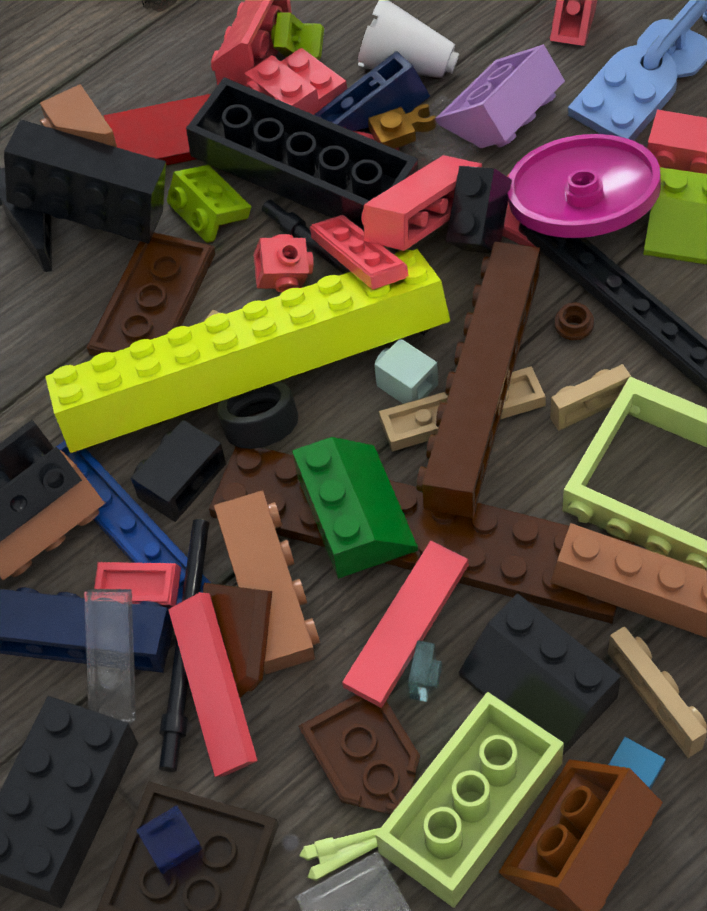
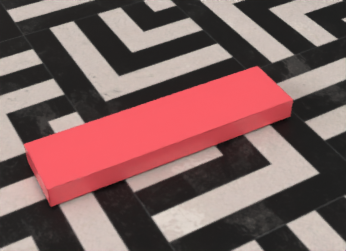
(364, 259)
(404, 623)
(212, 685)

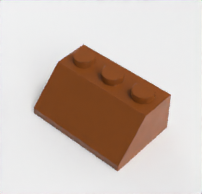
(582, 836)

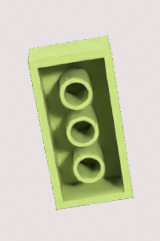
(470, 799)

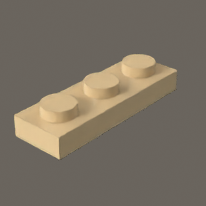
(658, 691)

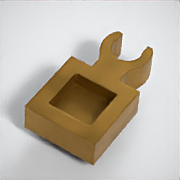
(398, 129)

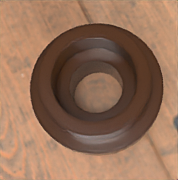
(574, 313)

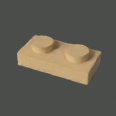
(587, 398)

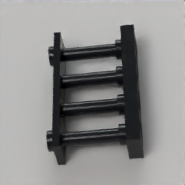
(30, 477)

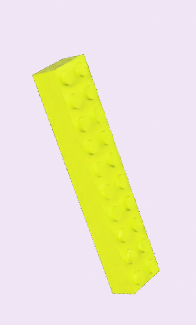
(241, 351)

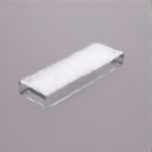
(110, 653)

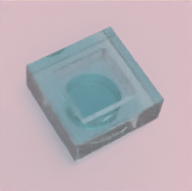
(424, 671)

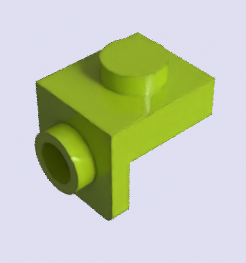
(291, 34)

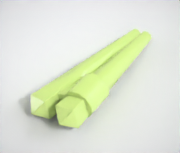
(338, 852)

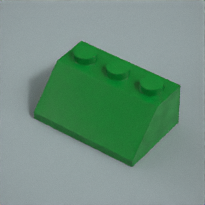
(352, 504)

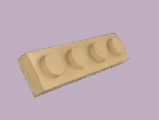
(416, 420)

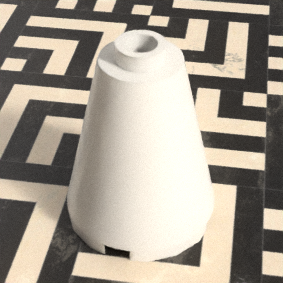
(401, 32)

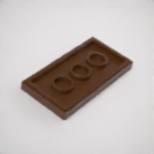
(152, 292)

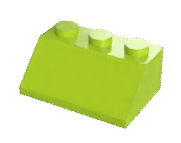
(679, 218)

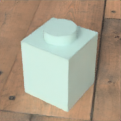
(405, 372)

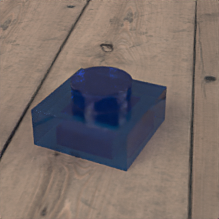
(169, 839)

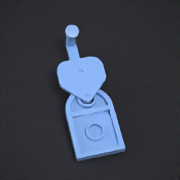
(643, 76)

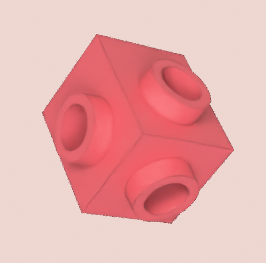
(282, 262)

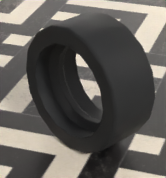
(260, 429)

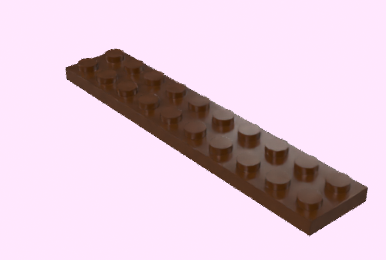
(503, 547)

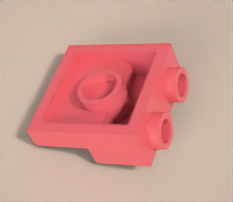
(296, 81)

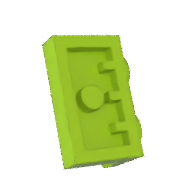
(205, 200)

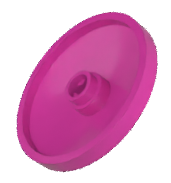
(584, 185)

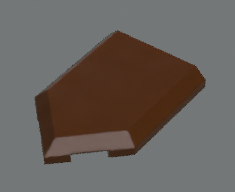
(244, 626)
(363, 753)

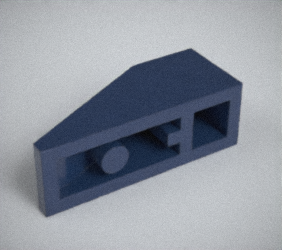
(384, 88)

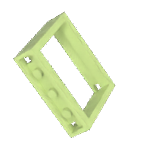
(619, 519)

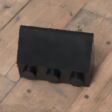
(541, 672)

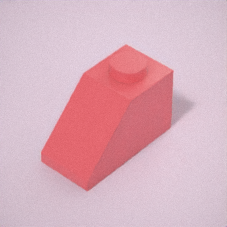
(572, 21)

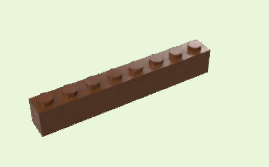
(481, 381)

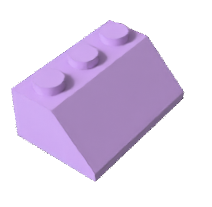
(503, 98)

